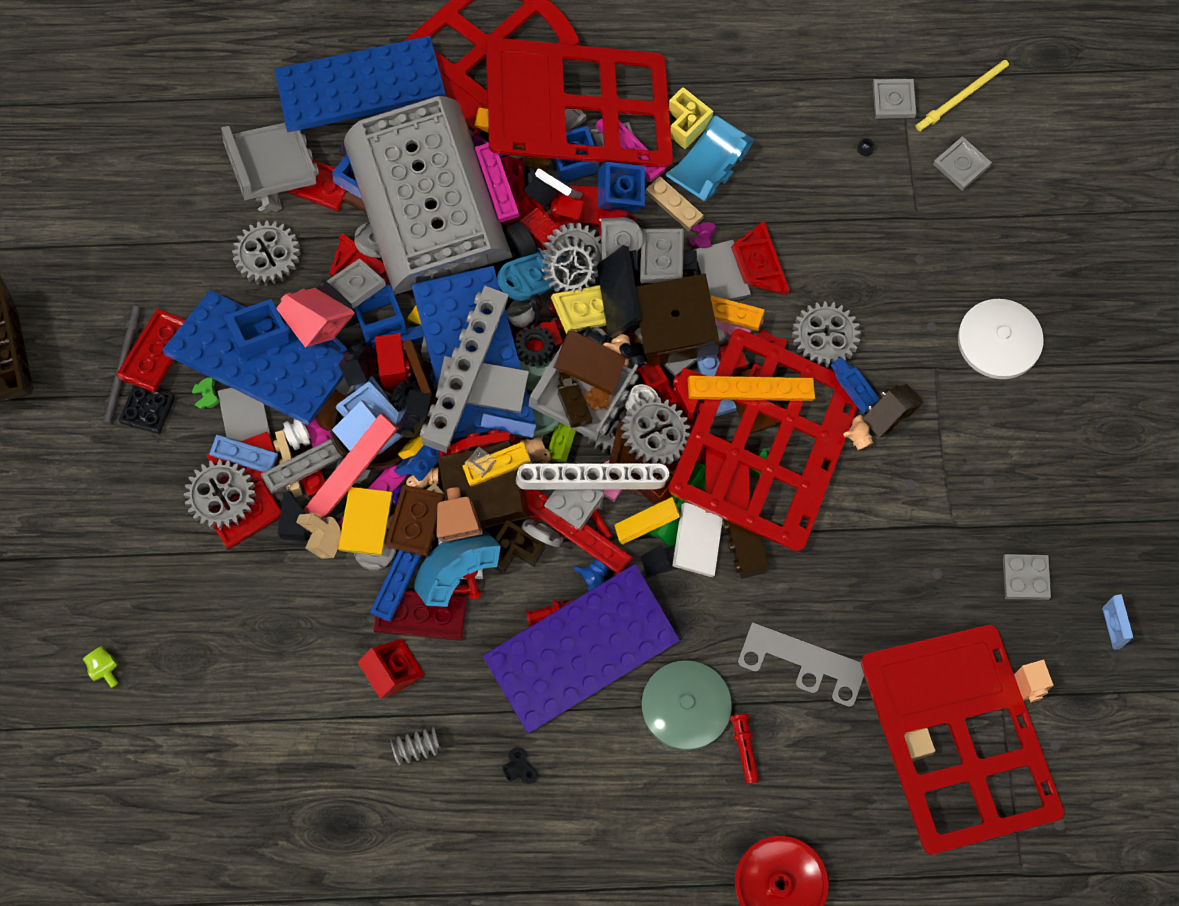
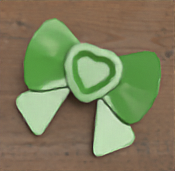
(206, 388)

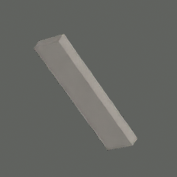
(301, 466)

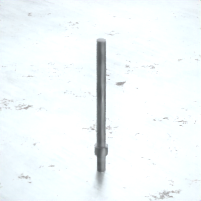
(132, 327)

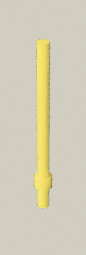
(934, 116)

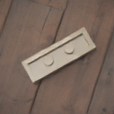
(674, 203)
(282, 446)

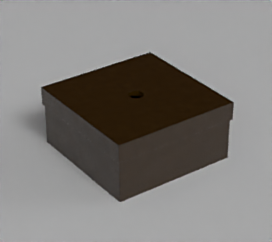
(677, 320)
(494, 499)

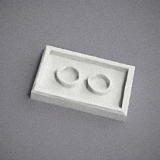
(697, 540)

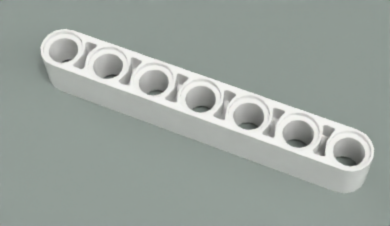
(582, 481)

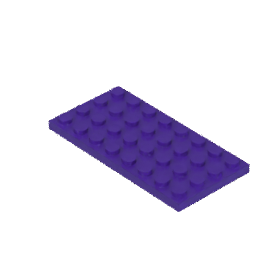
(580, 648)

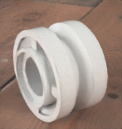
(640, 392)
(296, 434)

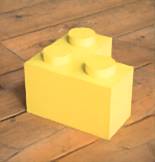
(691, 117)

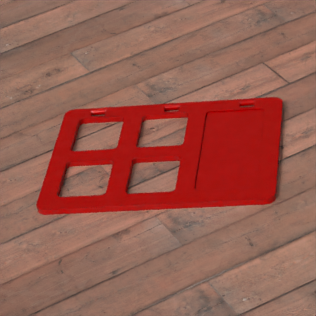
(530, 101)
(945, 684)

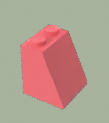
(314, 315)

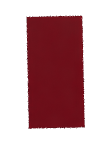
(419, 620)

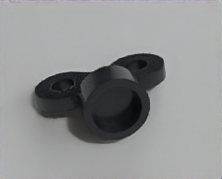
(635, 354)
(518, 767)

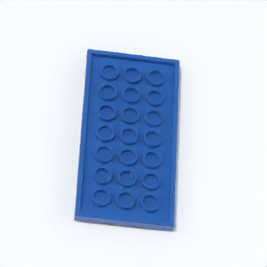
(358, 83)
(443, 313)
(284, 377)

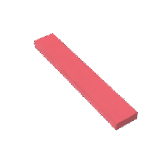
(352, 466)

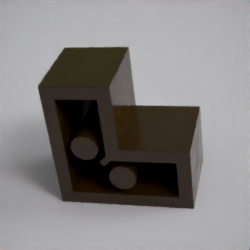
(891, 409)
(517, 543)

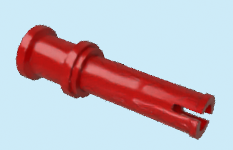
(740, 736)

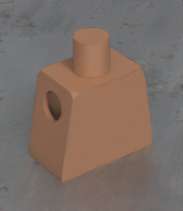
(457, 517)

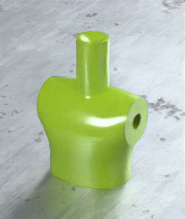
(101, 665)

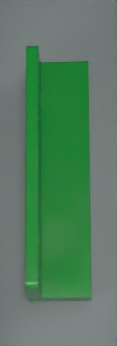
(668, 532)

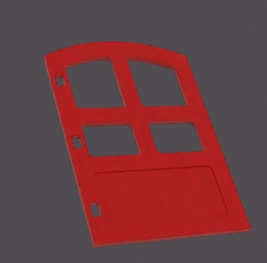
(454, 76)

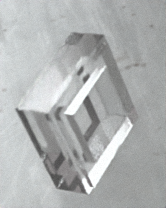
(480, 462)

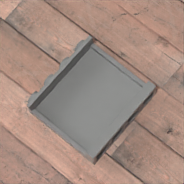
(269, 160)
(546, 399)

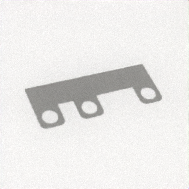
(810, 657)

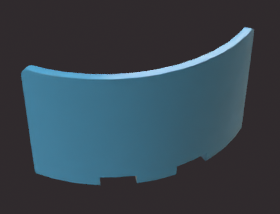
(711, 158)
(450, 563)

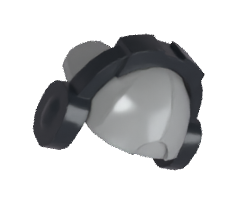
(524, 313)

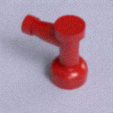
(471, 588)

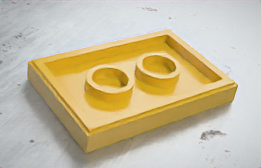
(365, 521)

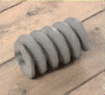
(415, 746)

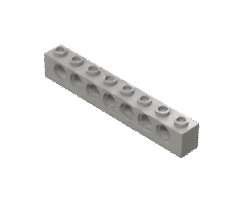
(441, 438)

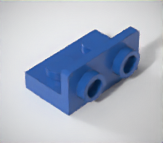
(419, 464)

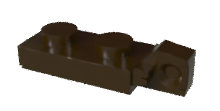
(573, 402)

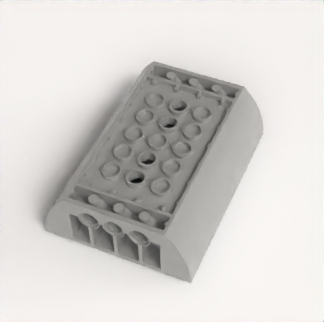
(398, 194)

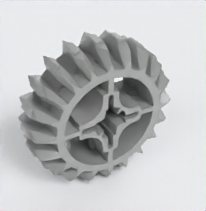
(572, 258)

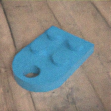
(525, 276)

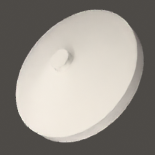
(1000, 338)

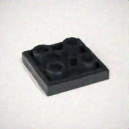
(146, 409)

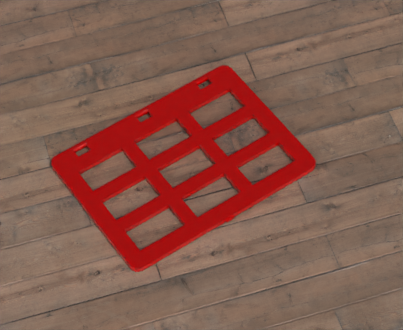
(814, 479)

